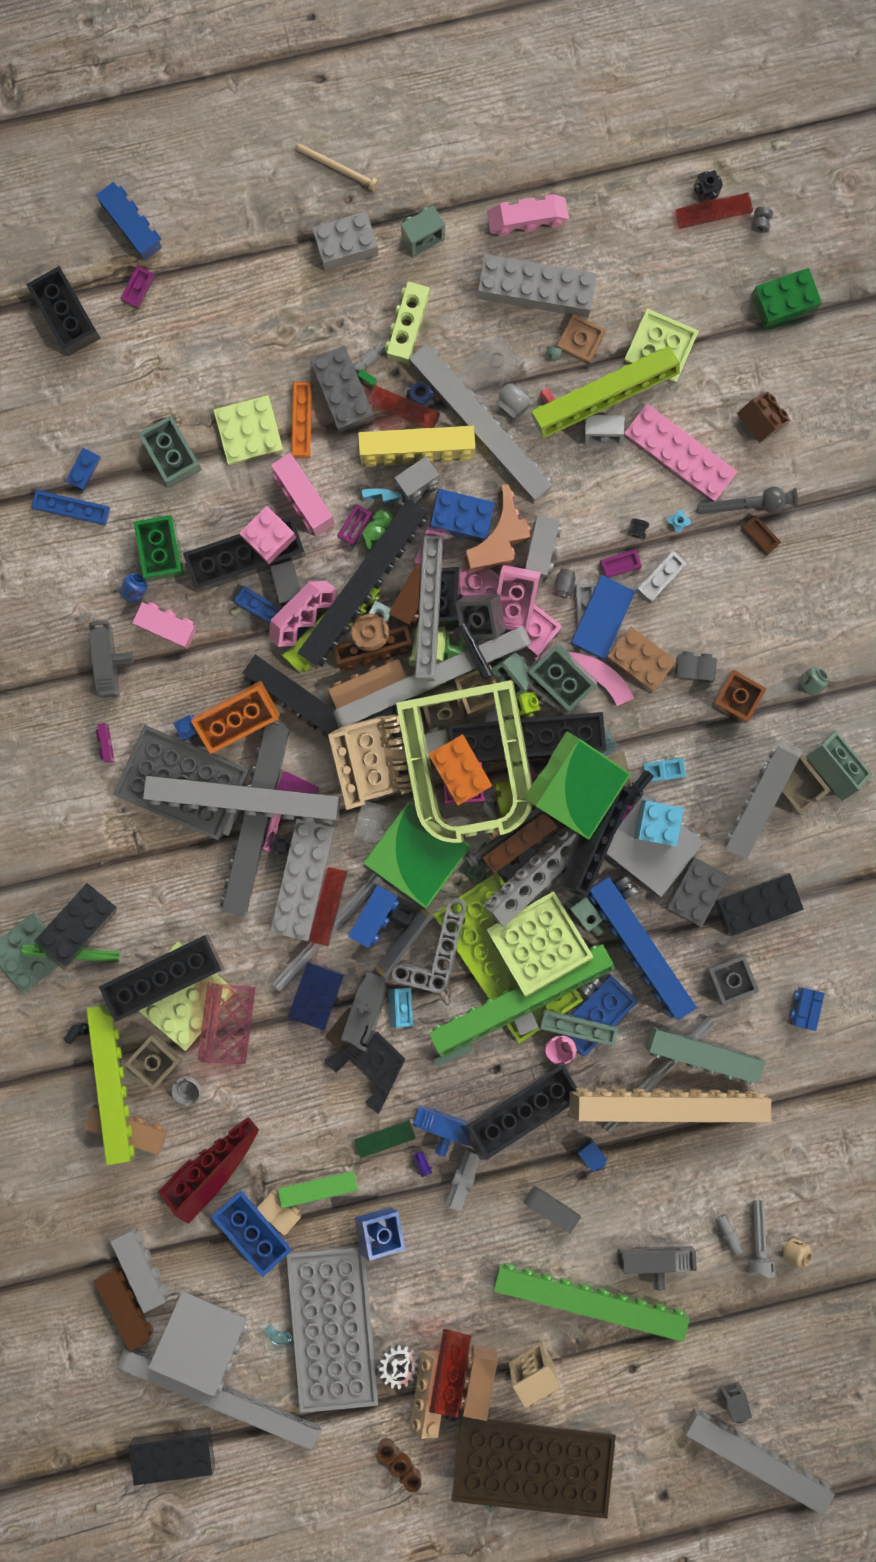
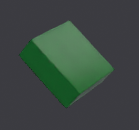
(367, 379)

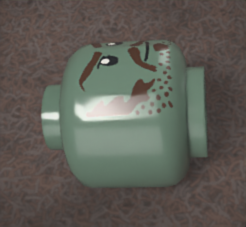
(813, 681)

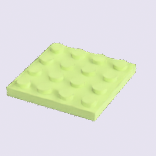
(540, 944)
(182, 1012)

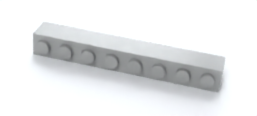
(758, 1461)

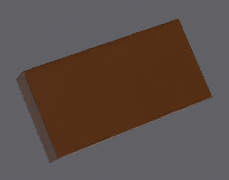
(761, 535)

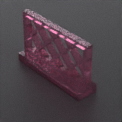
(210, 1023)

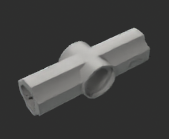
(462, 1180)

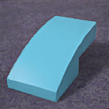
(388, 496)
(666, 769)

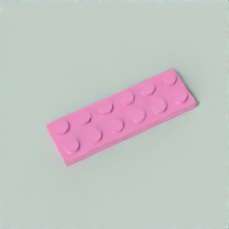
(680, 453)
(542, 626)

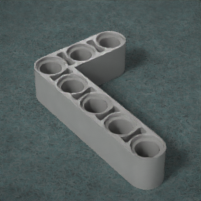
(441, 953)

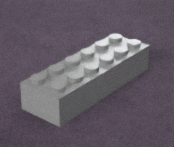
(536, 286)
(766, 793)
(303, 880)

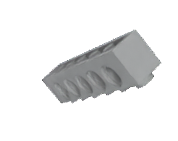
(532, 877)

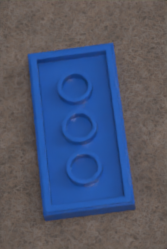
(602, 617)
(606, 1006)

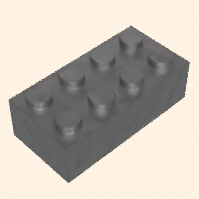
(342, 389)

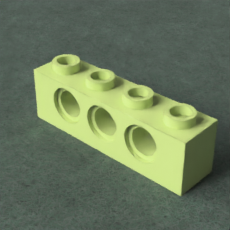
(412, 293)

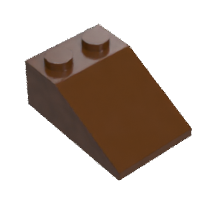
(406, 607)

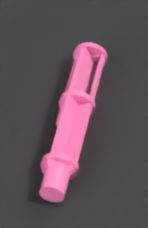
(271, 828)

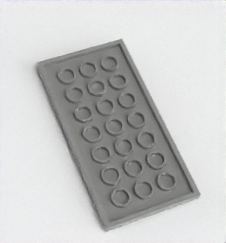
(332, 1329)

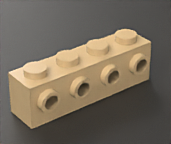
(422, 1421)

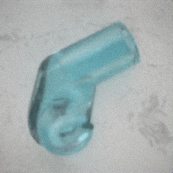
(278, 1337)

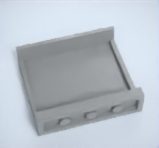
(651, 862)
(198, 1344)

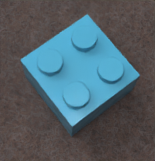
(659, 823)

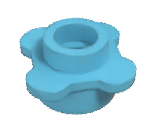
(673, 520)

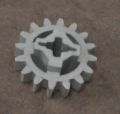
(391, 1373)

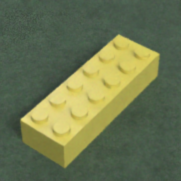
(414, 444)

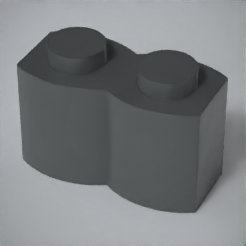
(696, 668)

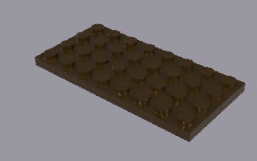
(533, 1467)

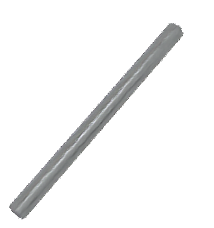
(341, 916)
(699, 1033)

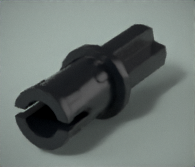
(639, 785)

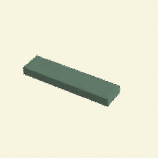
(578, 1027)

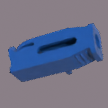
(443, 1125)

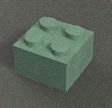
(422, 231)

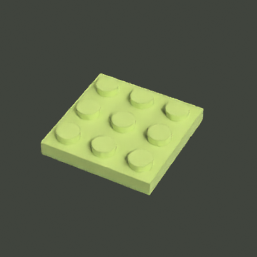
(659, 332)
(248, 430)

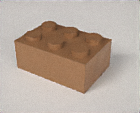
(641, 660)
(478, 1382)

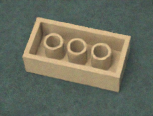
(534, 1375)

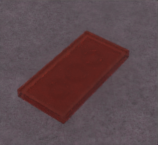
(450, 1373)

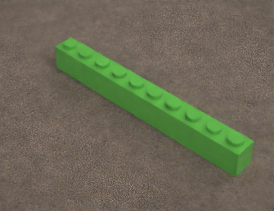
(514, 1005)
(591, 1302)

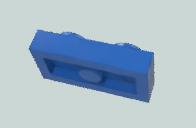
(83, 469)

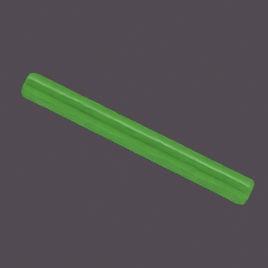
(86, 954)

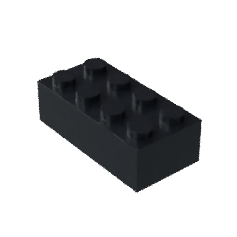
(63, 311)
(759, 904)
(75, 926)
(172, 1456)

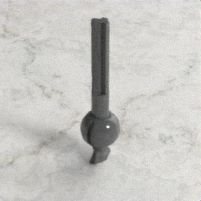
(772, 501)

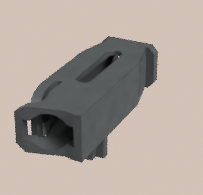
(106, 660)
(365, 1010)
(657, 1261)

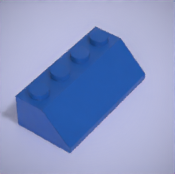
(251, 1233)

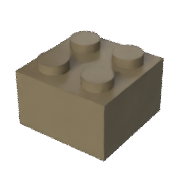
(153, 1061)

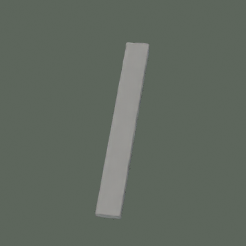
(429, 608)

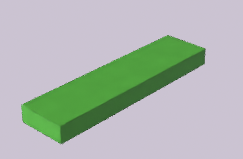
(317, 1189)

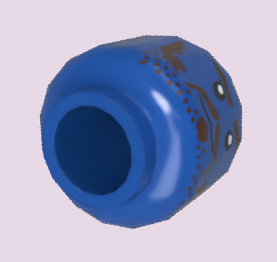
(133, 588)

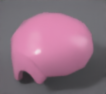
(560, 1049)

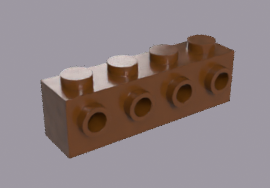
(349, 655)

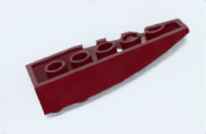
(203, 1177)

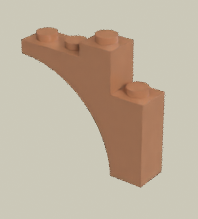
(497, 547)

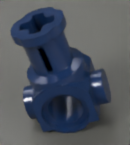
(424, 400)

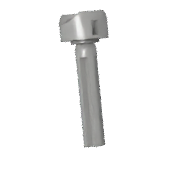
(761, 1263)

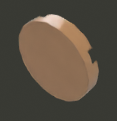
(370, 632)

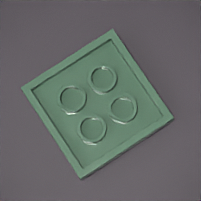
(24, 970)

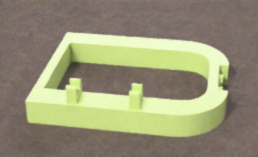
(421, 772)

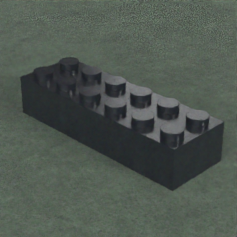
(234, 559)
(161, 977)
(520, 1112)

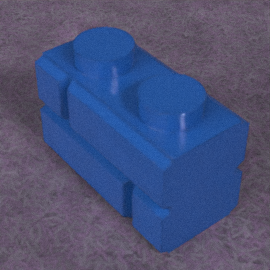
(806, 1008)

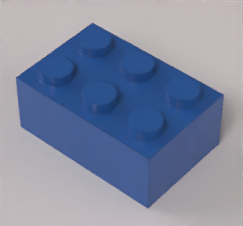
(461, 515)
(374, 916)

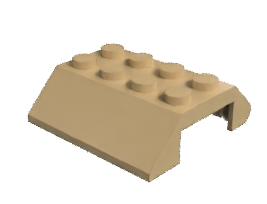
(369, 760)

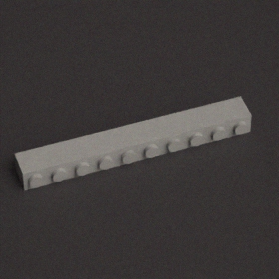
(486, 429)
(242, 798)

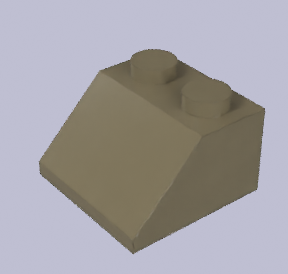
(444, 713)

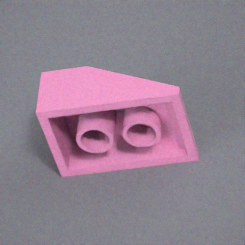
(517, 596)

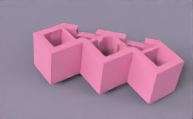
(527, 214)
(300, 612)

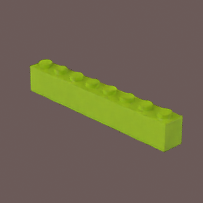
(606, 392)
(109, 1086)

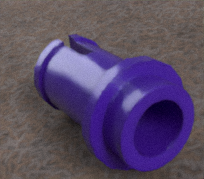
(422, 1164)

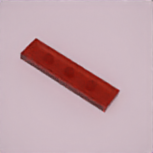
(714, 210)
(403, 408)
(328, 906)

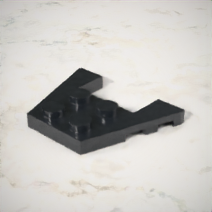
(380, 1063)

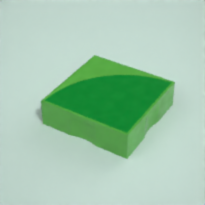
(577, 785)
(415, 858)

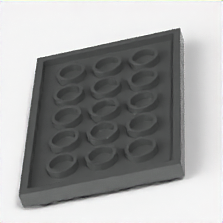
(171, 758)

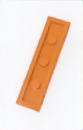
(301, 419)

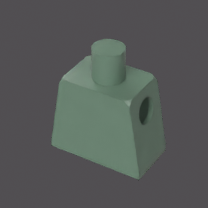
(514, 669)
(581, 909)

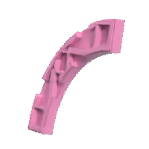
(606, 677)

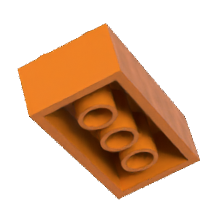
(235, 717)

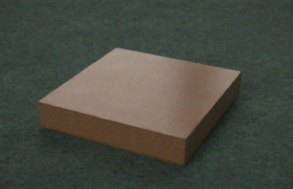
(580, 338)

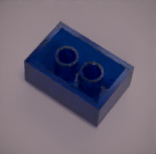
(316, 995)

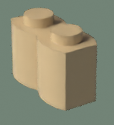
(281, 1219)

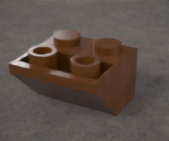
(763, 416)

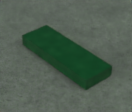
(385, 1138)

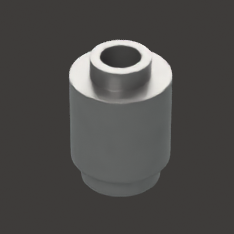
(565, 583)

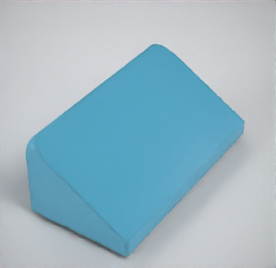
(400, 1007)

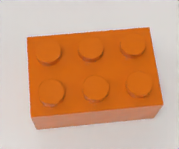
(460, 770)

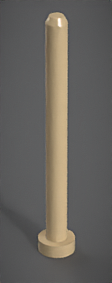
(371, 183)

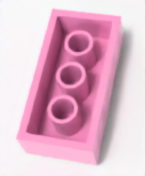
(302, 494)

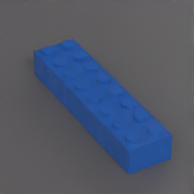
(641, 948)

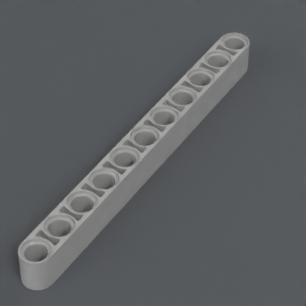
(445, 672)
(228, 1402)

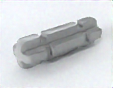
(369, 357)

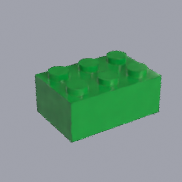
(786, 298)
(159, 548)

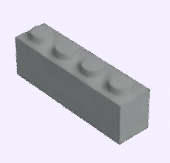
(139, 1269)

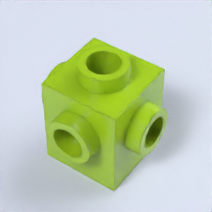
(527, 704)

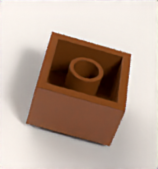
(738, 696)

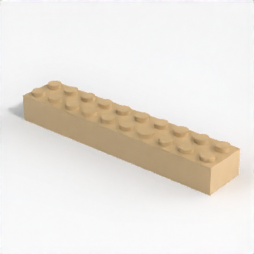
(669, 1106)

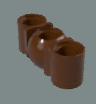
(403, 1473)

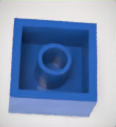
(380, 1233)

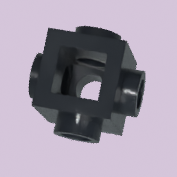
(708, 186)

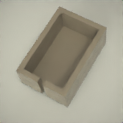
(803, 786)

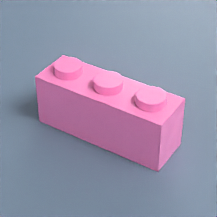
(165, 624)

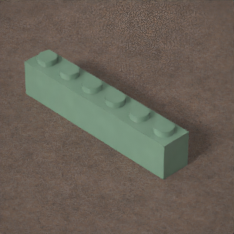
(704, 1055)

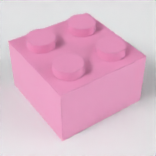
(268, 535)

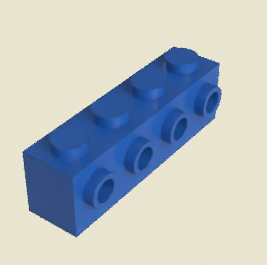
(128, 220)

